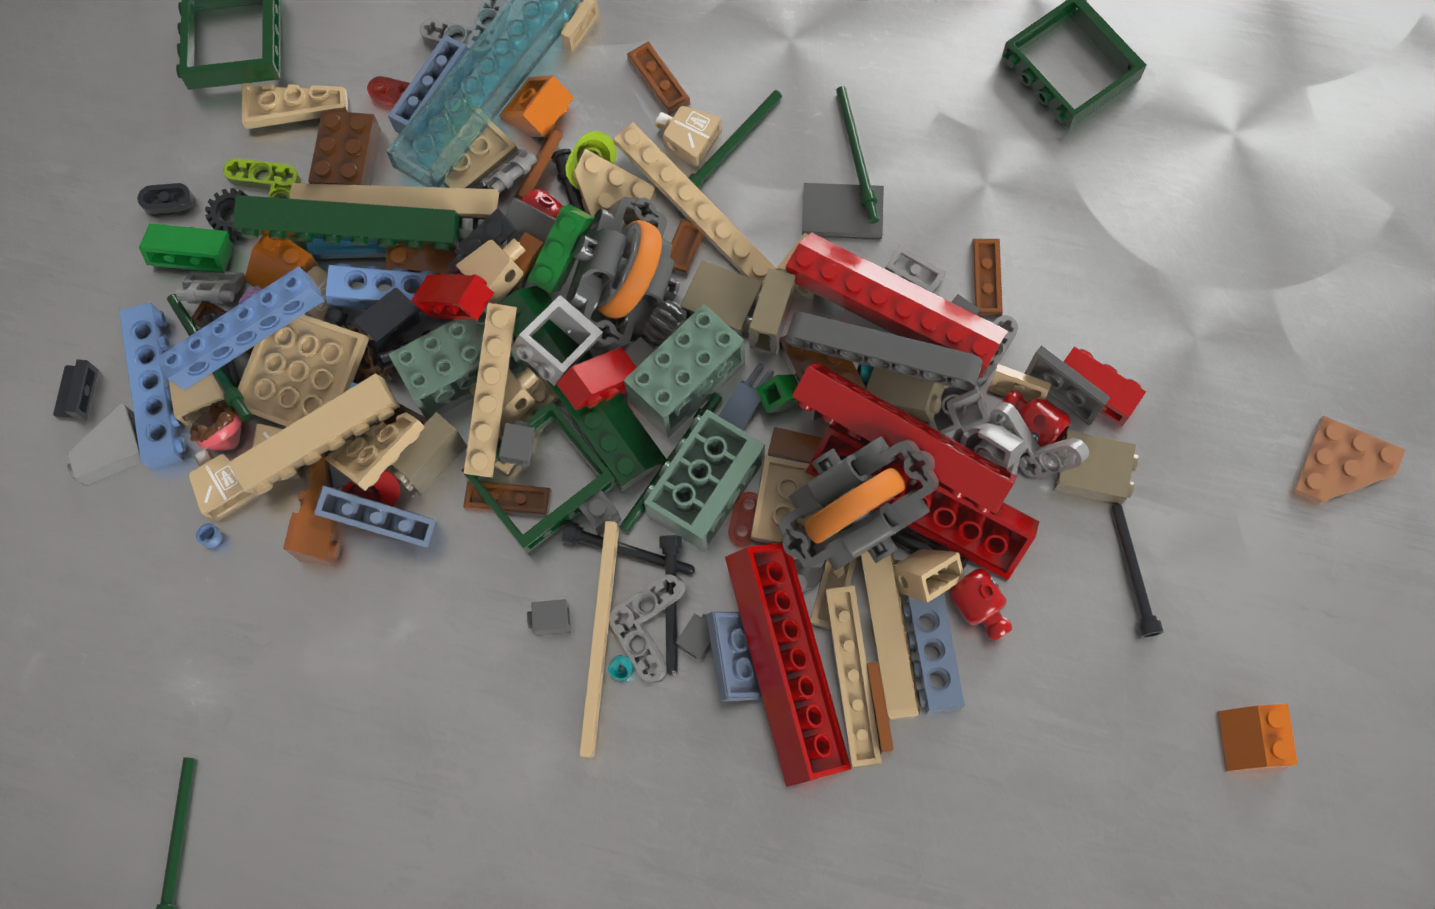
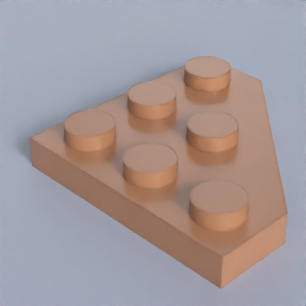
(1344, 461)

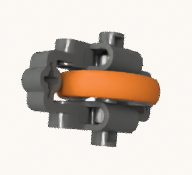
(623, 270)
(848, 494)

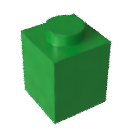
(778, 392)

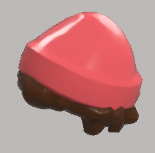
(217, 429)

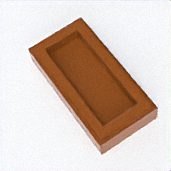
(685, 247)

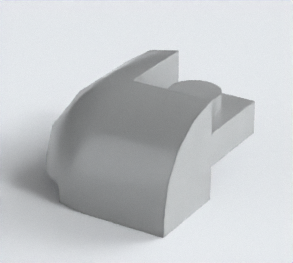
(960, 412)
(995, 445)

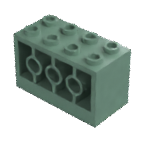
(445, 365)
(685, 371)
(725, 462)

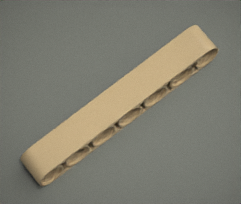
(891, 637)

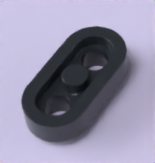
(166, 197)

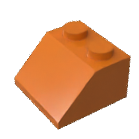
(537, 106)
(274, 259)
(1257, 737)

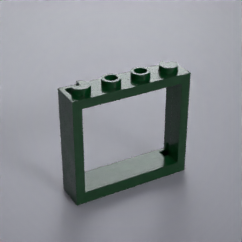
(1101, 35)
(234, 72)
(569, 509)

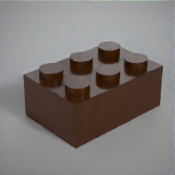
(345, 149)
(799, 359)

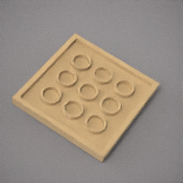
(300, 369)

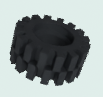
(219, 208)

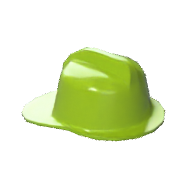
(595, 142)

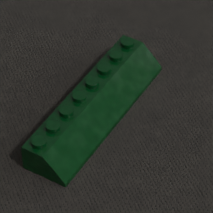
(347, 222)
(609, 426)

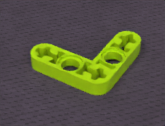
(272, 182)

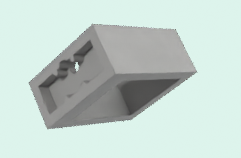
(568, 320)

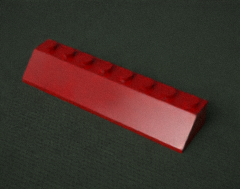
(890, 300)
(872, 417)
(987, 539)
(787, 664)

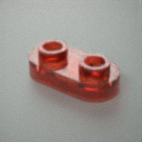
(389, 93)
(742, 519)

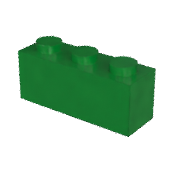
(186, 248)
(557, 252)

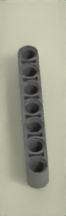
(884, 350)

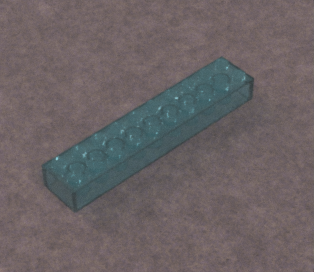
(478, 88)

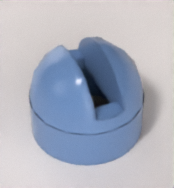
(209, 535)

